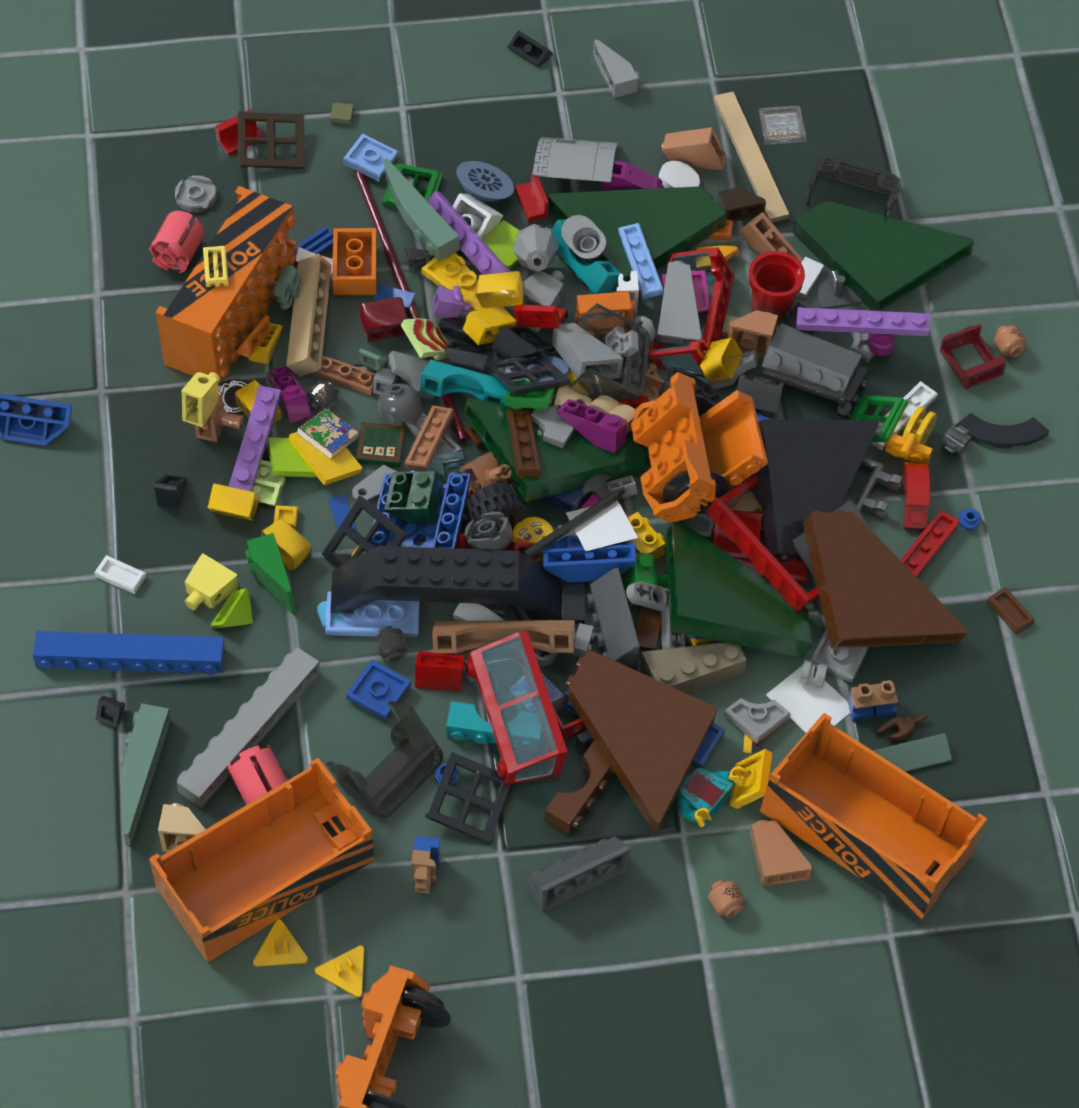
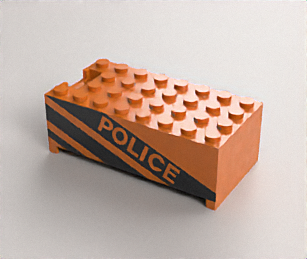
(212, 322)
(871, 817)
(262, 861)

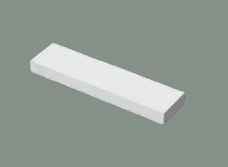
(919, 396)

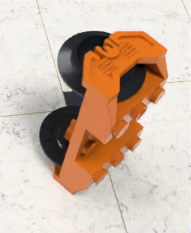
(680, 474)
(391, 1009)

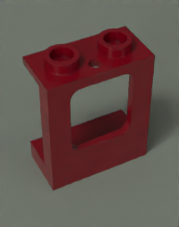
(978, 374)

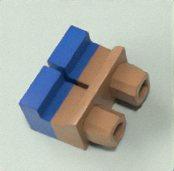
(872, 700)
(424, 861)

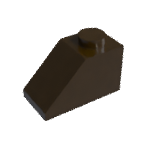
(740, 204)

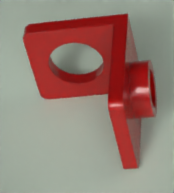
(565, 729)

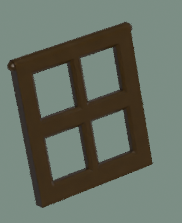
(271, 161)

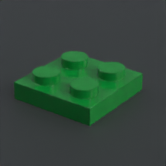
(537, 400)

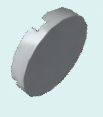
(195, 194)

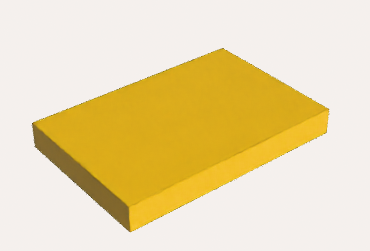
(327, 470)

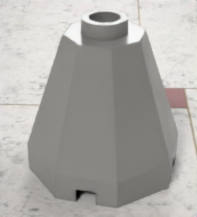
(535, 247)

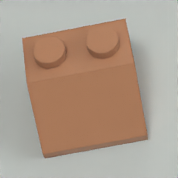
(754, 331)

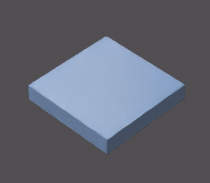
(368, 155)

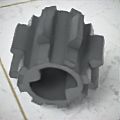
(956, 439)

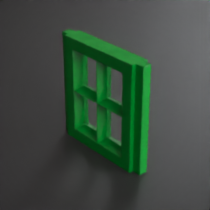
(433, 185)
(898, 406)

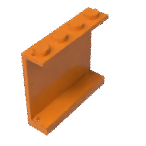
(733, 438)

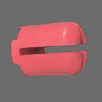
(176, 241)
(256, 773)

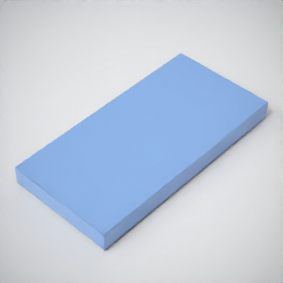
(374, 616)

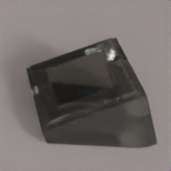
(415, 258)

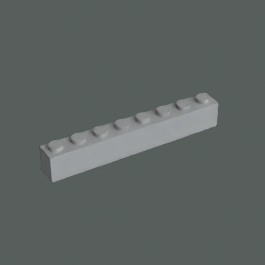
(248, 726)

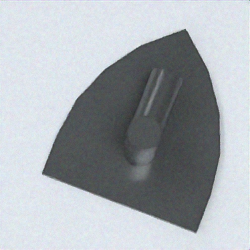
(833, 291)

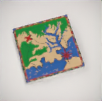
(328, 433)

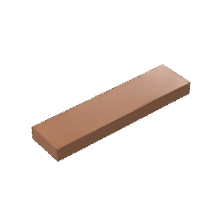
(429, 438)

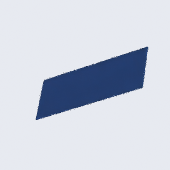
(386, 292)
(339, 509)

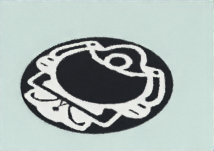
(227, 391)

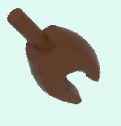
(904, 726)

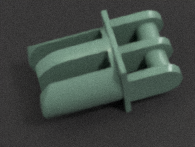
(287, 286)

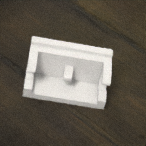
(631, 286)

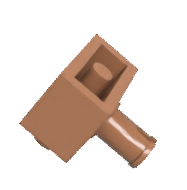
(216, 422)
(485, 472)

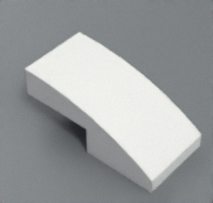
(474, 612)

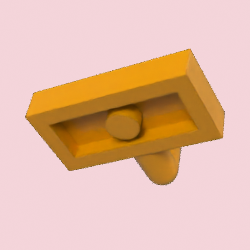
(908, 449)

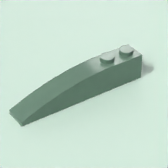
(420, 216)
(140, 762)

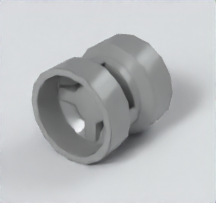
(808, 672)

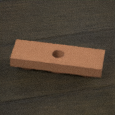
(346, 375)

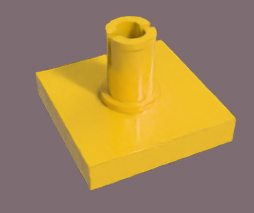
(755, 783)

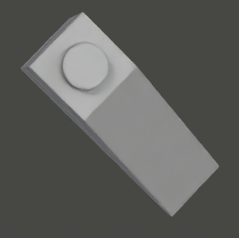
(616, 70)

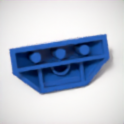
(32, 419)
(573, 564)

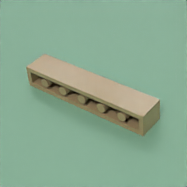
(309, 316)

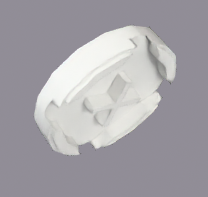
(678, 174)

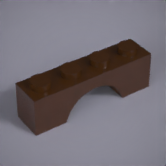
(567, 809)

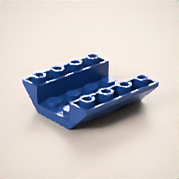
(448, 521)

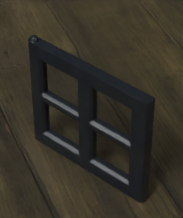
(547, 367)
(364, 543)
(469, 798)

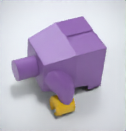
(449, 302)

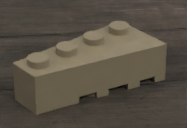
(694, 666)

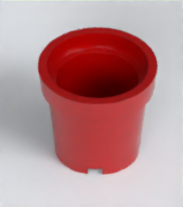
(775, 282)

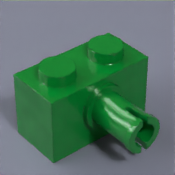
(643, 571)

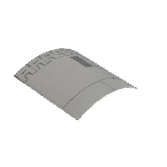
(574, 159)

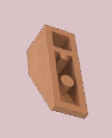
(765, 237)

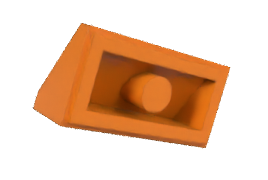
(255, 339)

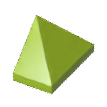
(235, 611)

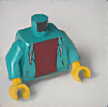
(706, 792)

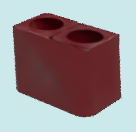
(383, 318)

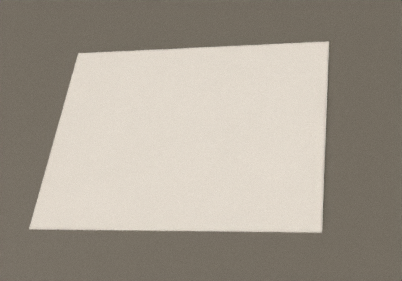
(604, 528)
(809, 702)

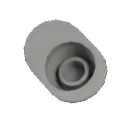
(583, 237)

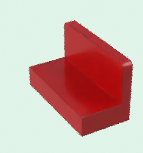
(228, 133)
(533, 199)
(538, 316)
(439, 671)

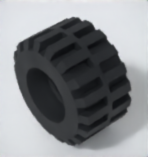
(496, 498)

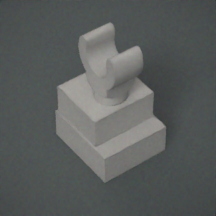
(383, 379)

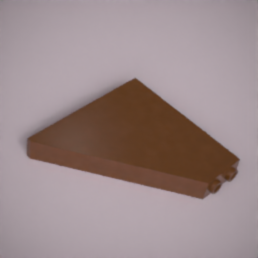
(868, 591)
(641, 728)

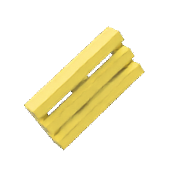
(216, 280)

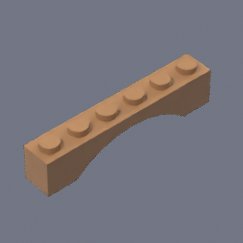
(545, 635)

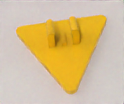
(280, 948)
(345, 971)

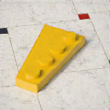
(453, 270)

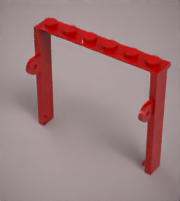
(765, 562)

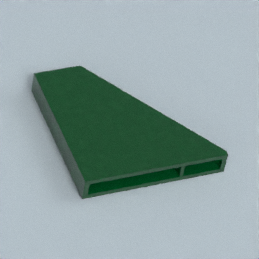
(668, 218)
(876, 252)
(560, 468)
(726, 600)

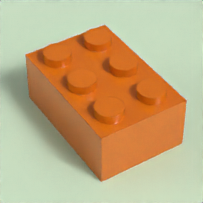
(354, 261)

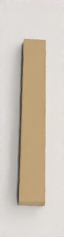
(750, 156)

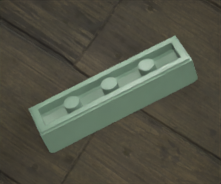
(918, 753)

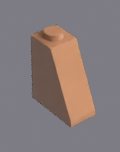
(696, 148)
(777, 855)

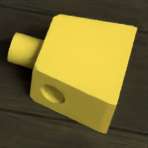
(200, 398)
(209, 583)

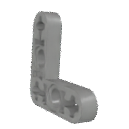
(669, 638)

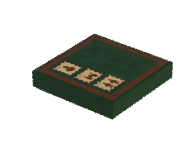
(380, 444)

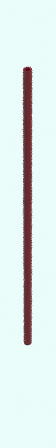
(402, 284)

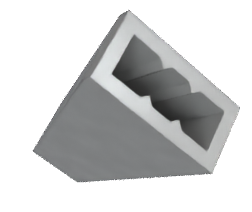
(679, 312)
(584, 351)

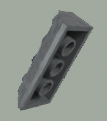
(811, 359)
(613, 619)
(579, 872)

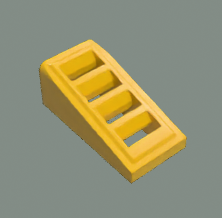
(265, 351)

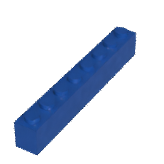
(129, 652)

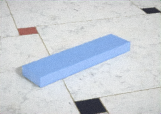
(640, 260)

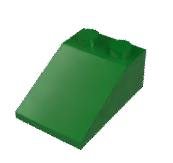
(268, 566)

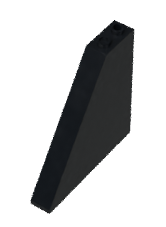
(806, 473)

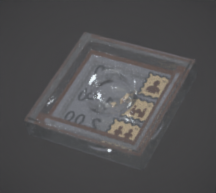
(782, 125)

